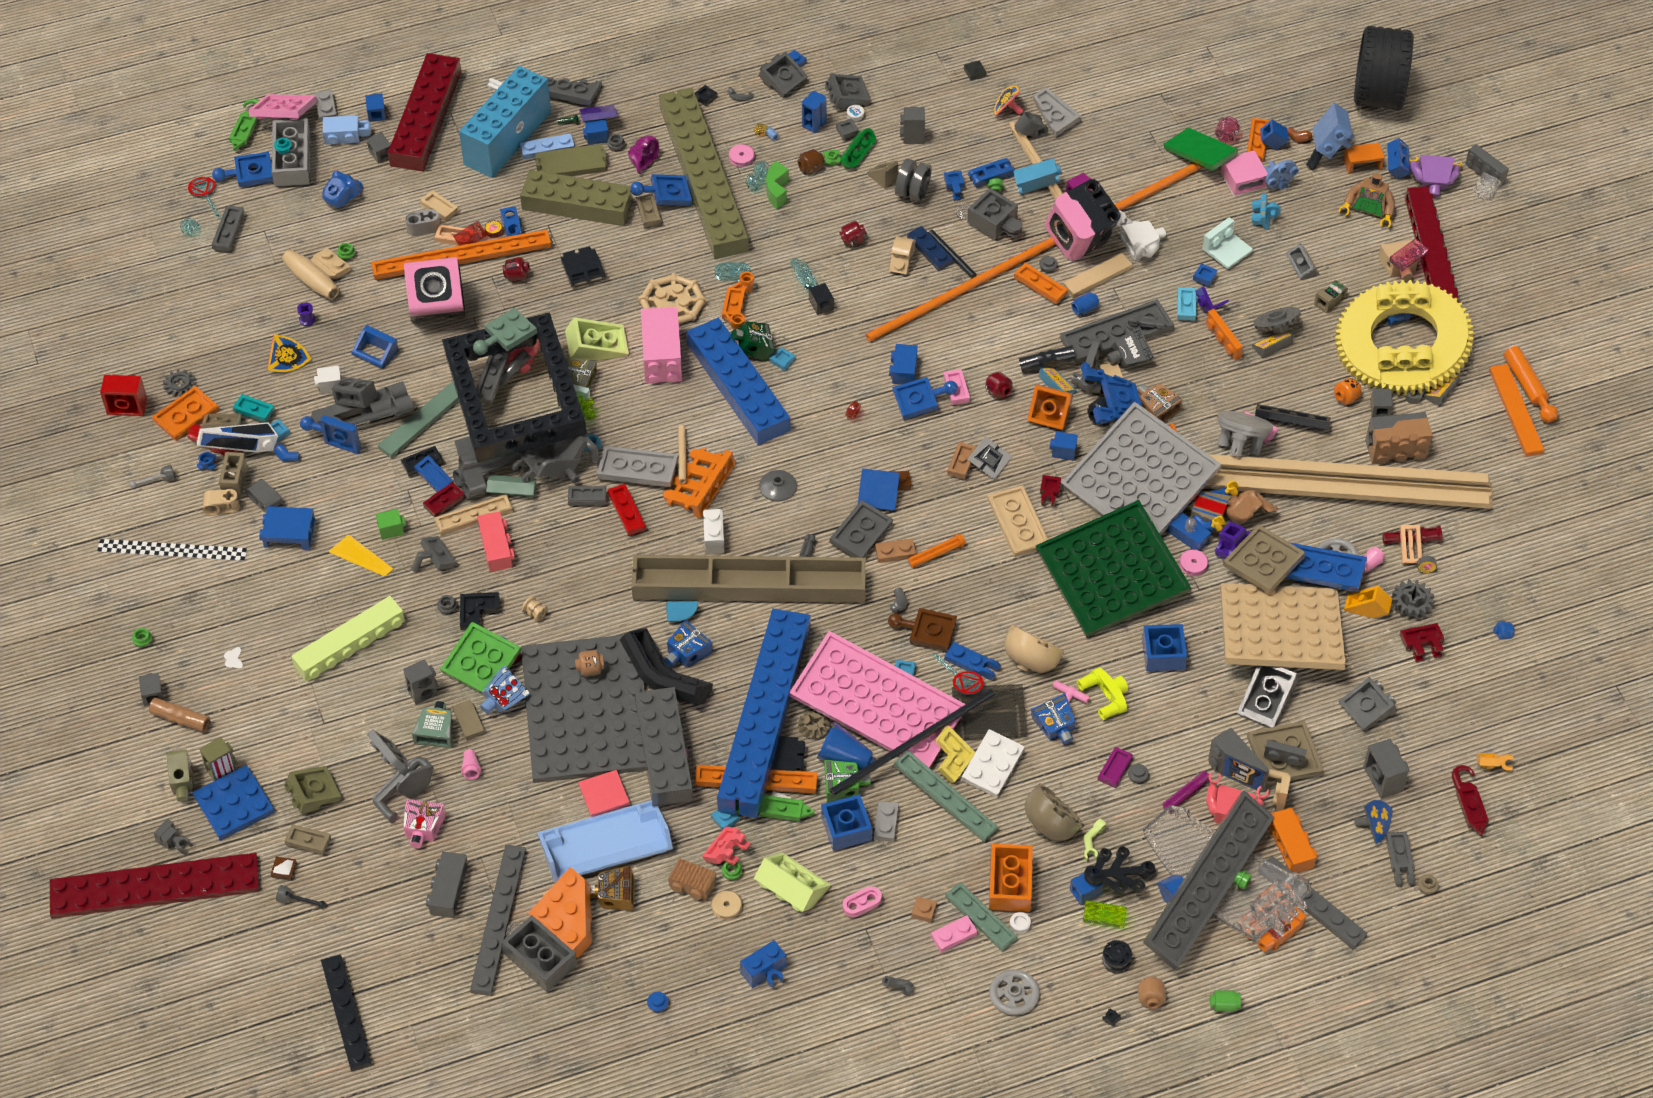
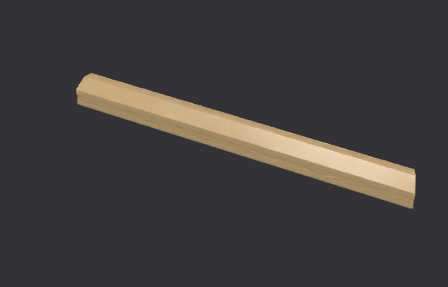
(1354, 481)

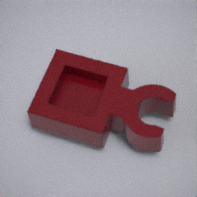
(1050, 489)

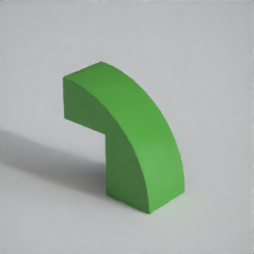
(775, 180)

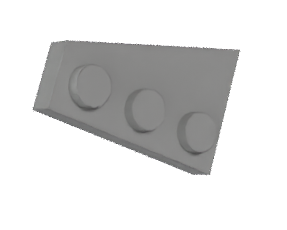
(1055, 111)

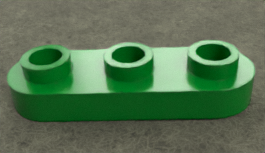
(851, 156)

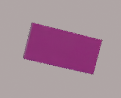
(1115, 767)

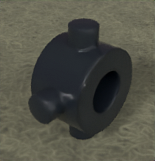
(1111, 1017)

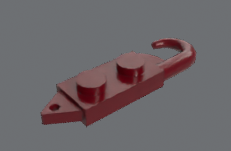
(1470, 801)

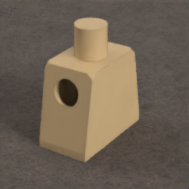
(1389, 249)

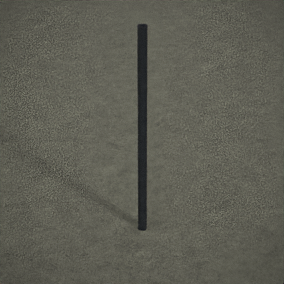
(911, 742)

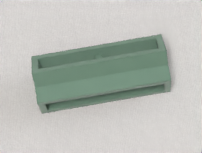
(510, 486)

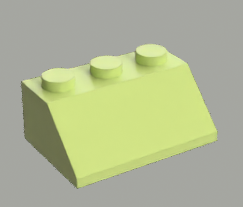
(791, 881)

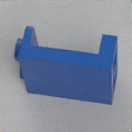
(288, 526)

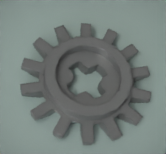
(174, 378)

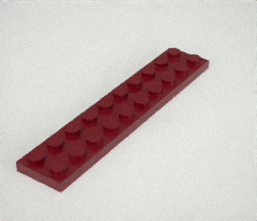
(154, 885)

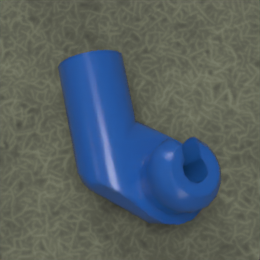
(284, 455)

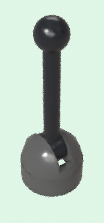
(285, 894)

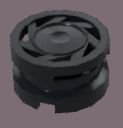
(1117, 956)

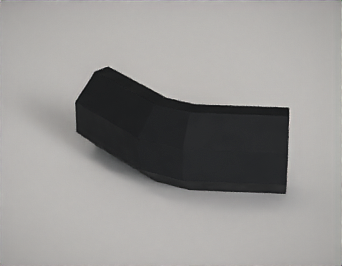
(656, 673)

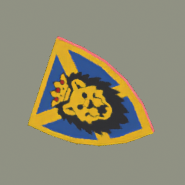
(1007, 98)
(286, 354)

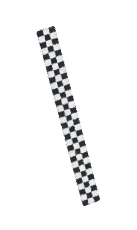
(170, 549)

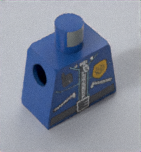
(687, 646)
(1055, 718)

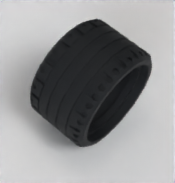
(1383, 67)

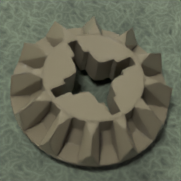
(812, 731)

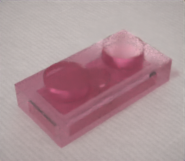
(1408, 255)

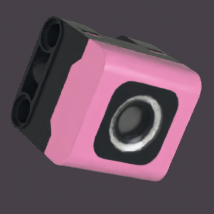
(1082, 219)
(434, 289)

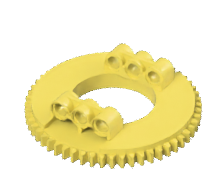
(1404, 367)

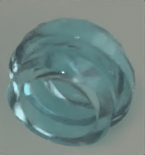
(189, 226)

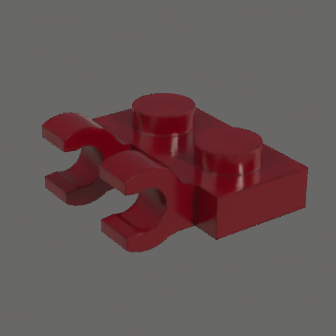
(1422, 636)

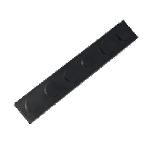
(346, 1013)

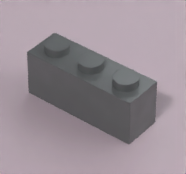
(447, 884)

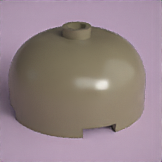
(1051, 815)

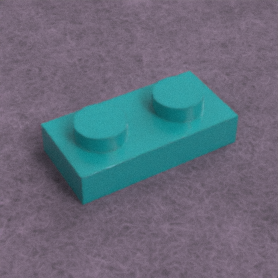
(253, 408)

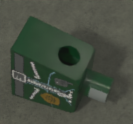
(755, 340)

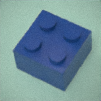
(1164, 647)
(846, 822)

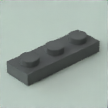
(228, 228)

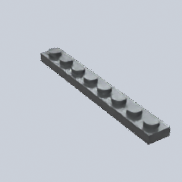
(498, 920)

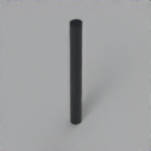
(956, 258)

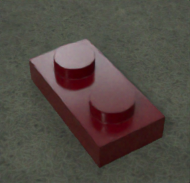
(443, 500)

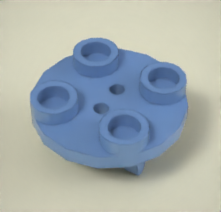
(1280, 174)

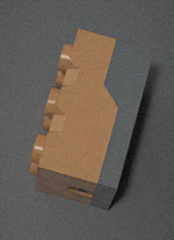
(1398, 437)

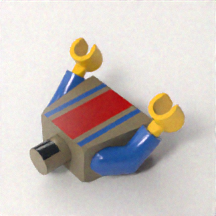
(1211, 507)

